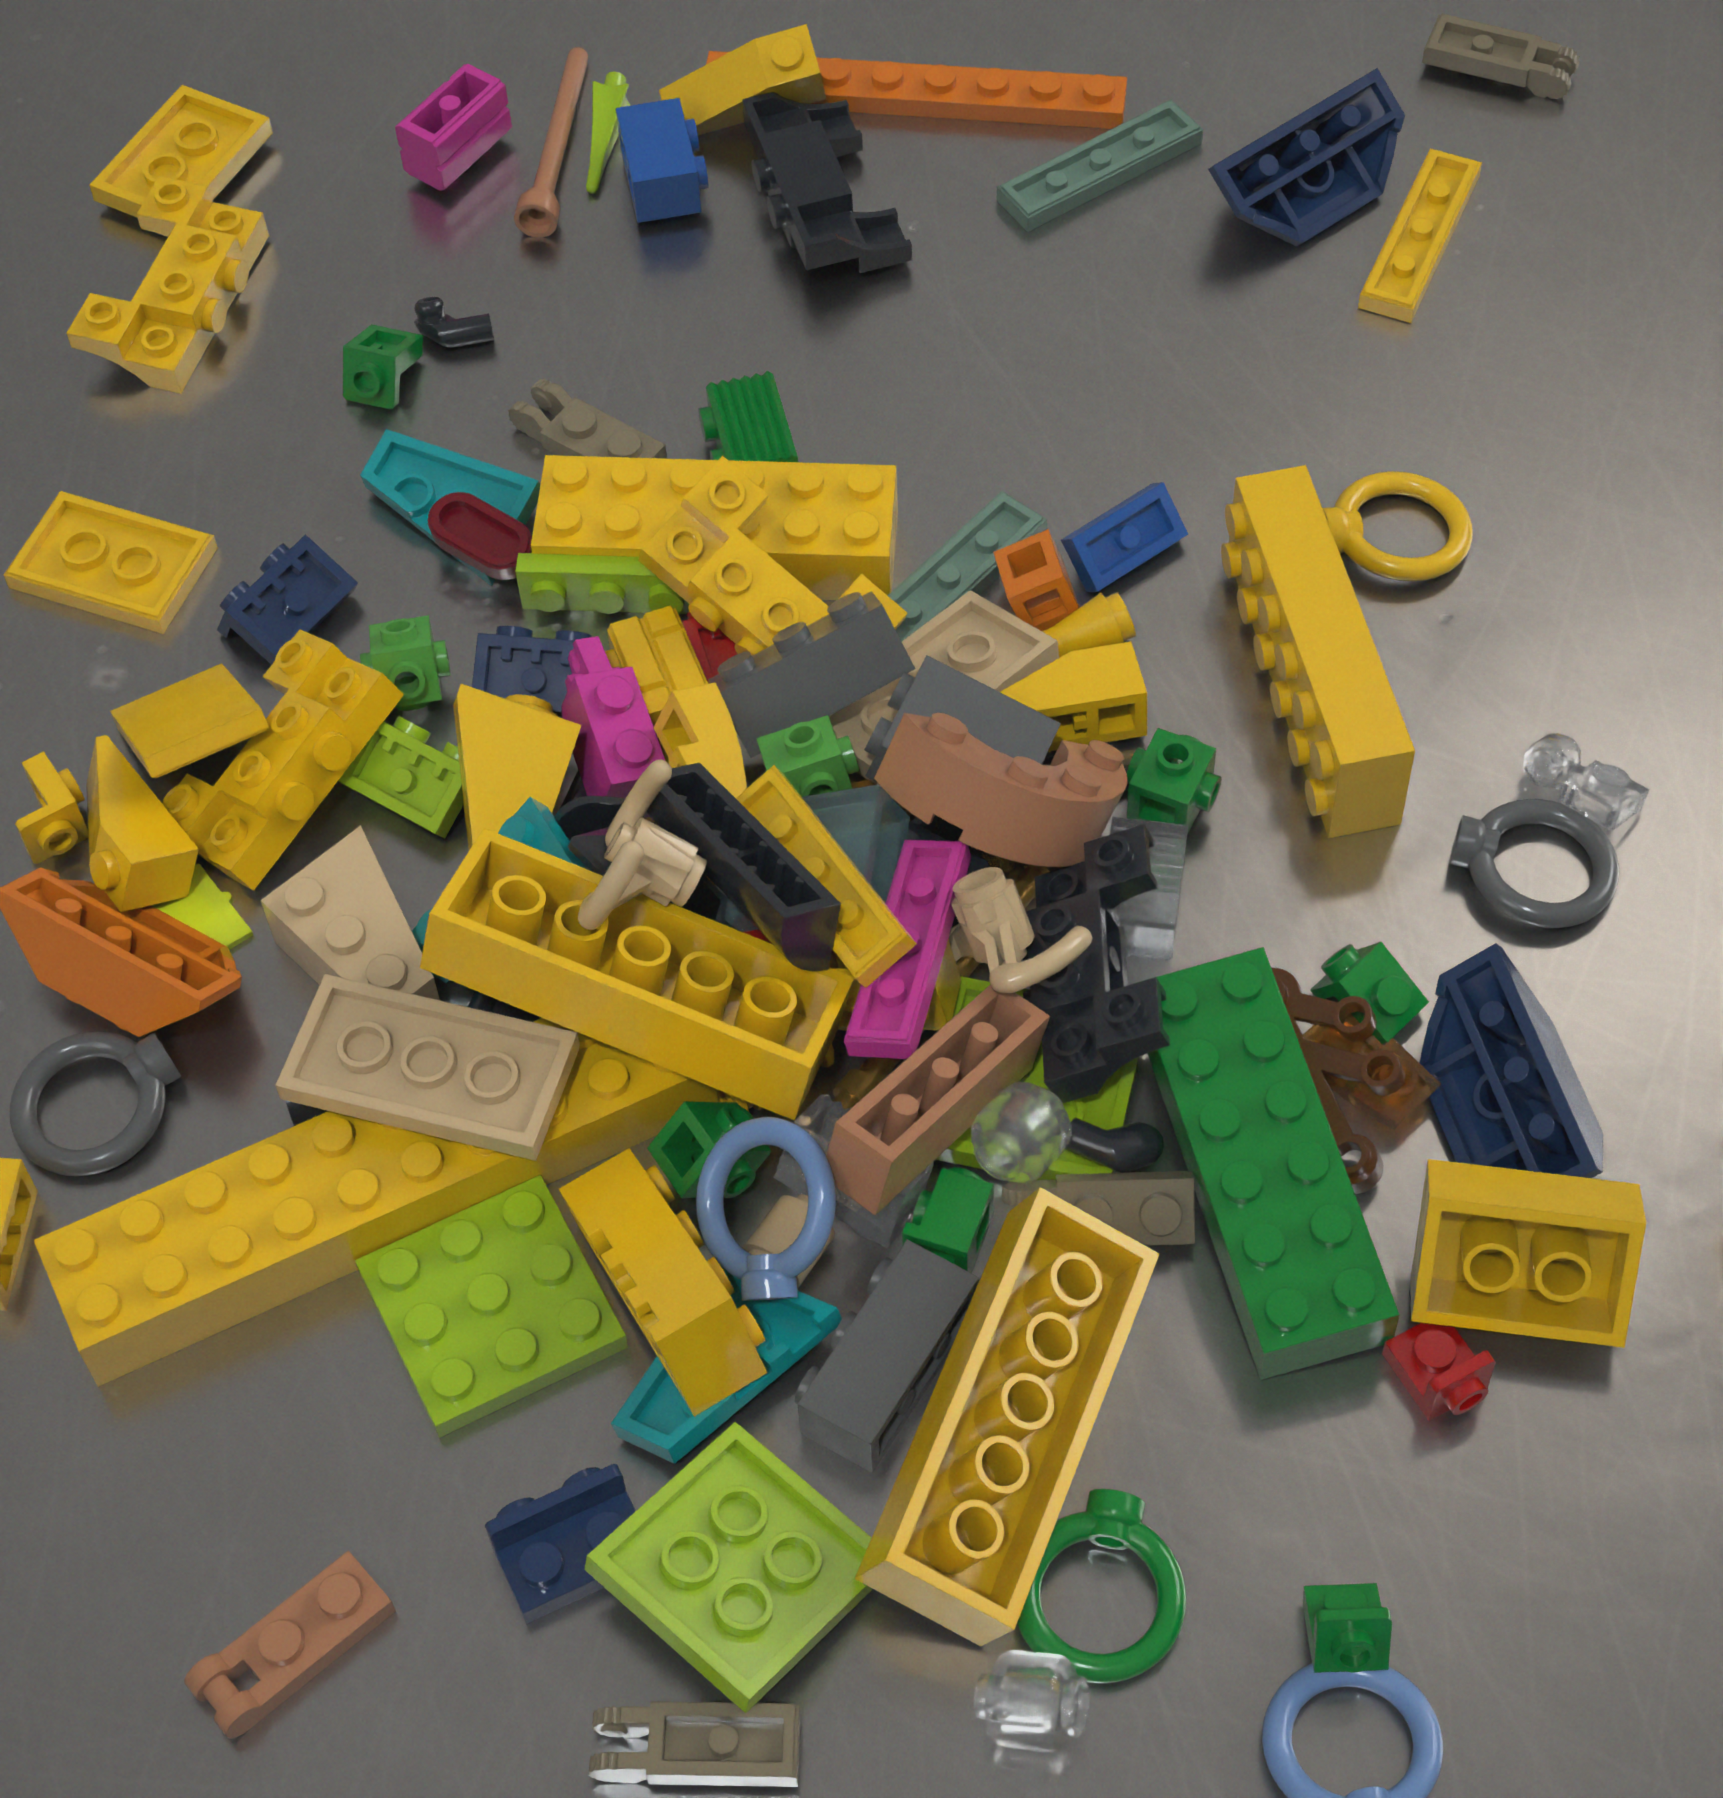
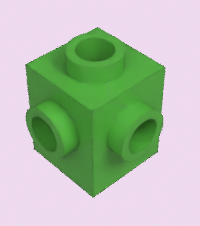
(409, 659)
(810, 756)

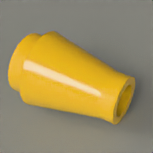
(1094, 624)

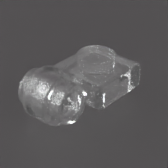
(1595, 791)

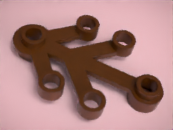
(1342, 1064)

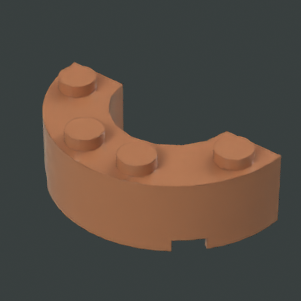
(1003, 801)

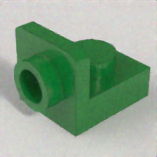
(375, 363)
(1347, 1627)

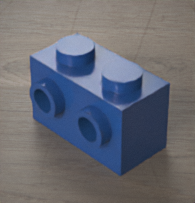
(660, 159)

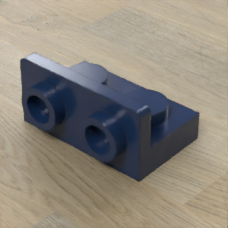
(293, 594)
(524, 665)
(547, 1539)

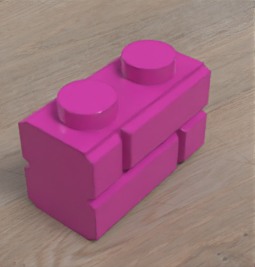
(453, 127)

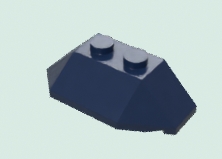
(1316, 163)
(1506, 1075)

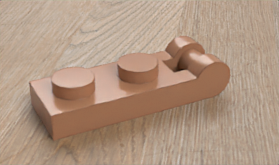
(290, 1645)

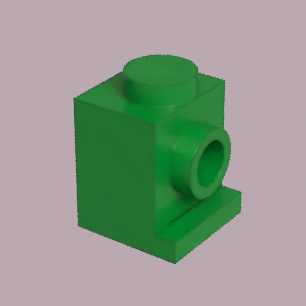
(953, 1217)

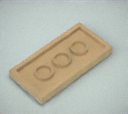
(966, 636)
(429, 1066)

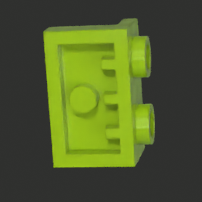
(409, 776)

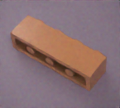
(933, 1097)

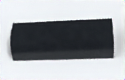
(750, 866)

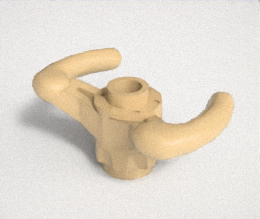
(642, 856)
(997, 931)

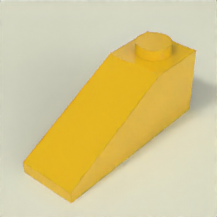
(766, 64)
(1091, 693)
(133, 839)

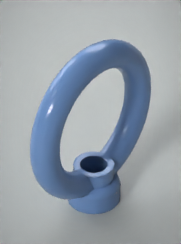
(766, 1274)
(1389, 1684)

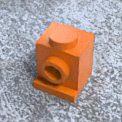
(1036, 581)

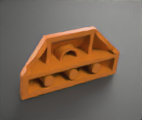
(122, 965)

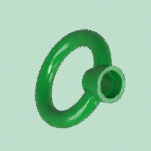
(1113, 1522)

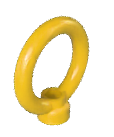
(1348, 526)

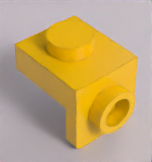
(59, 821)

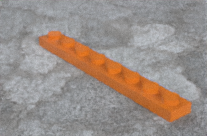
(972, 92)

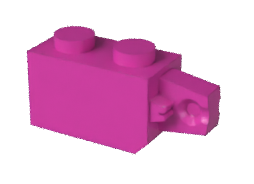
(615, 728)

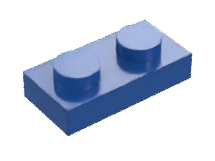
(1124, 537)

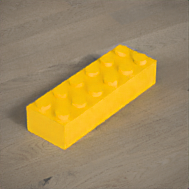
(817, 523)
(1317, 653)
(641, 981)
(1008, 1419)

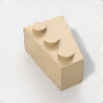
(347, 922)

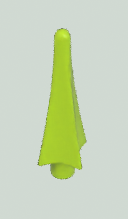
(605, 132)

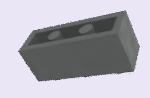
(812, 669)
(885, 1355)

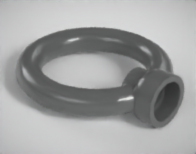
(1478, 842)
(149, 1068)

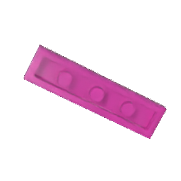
(895, 1005)

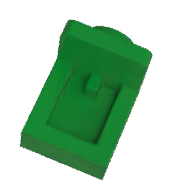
(1377, 979)

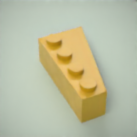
(666, 1280)

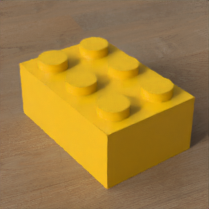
(1527, 1253)

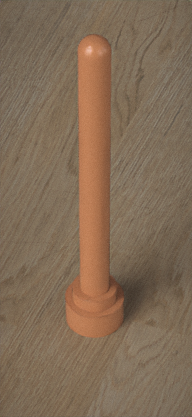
(538, 207)

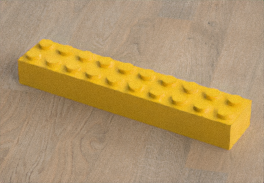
(312, 1203)

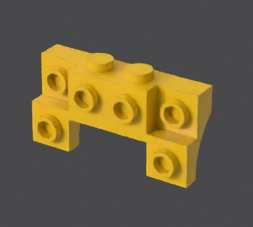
(184, 291)
(727, 574)
(287, 771)

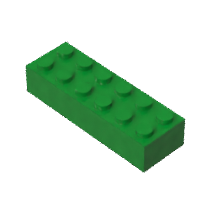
(1268, 1169)

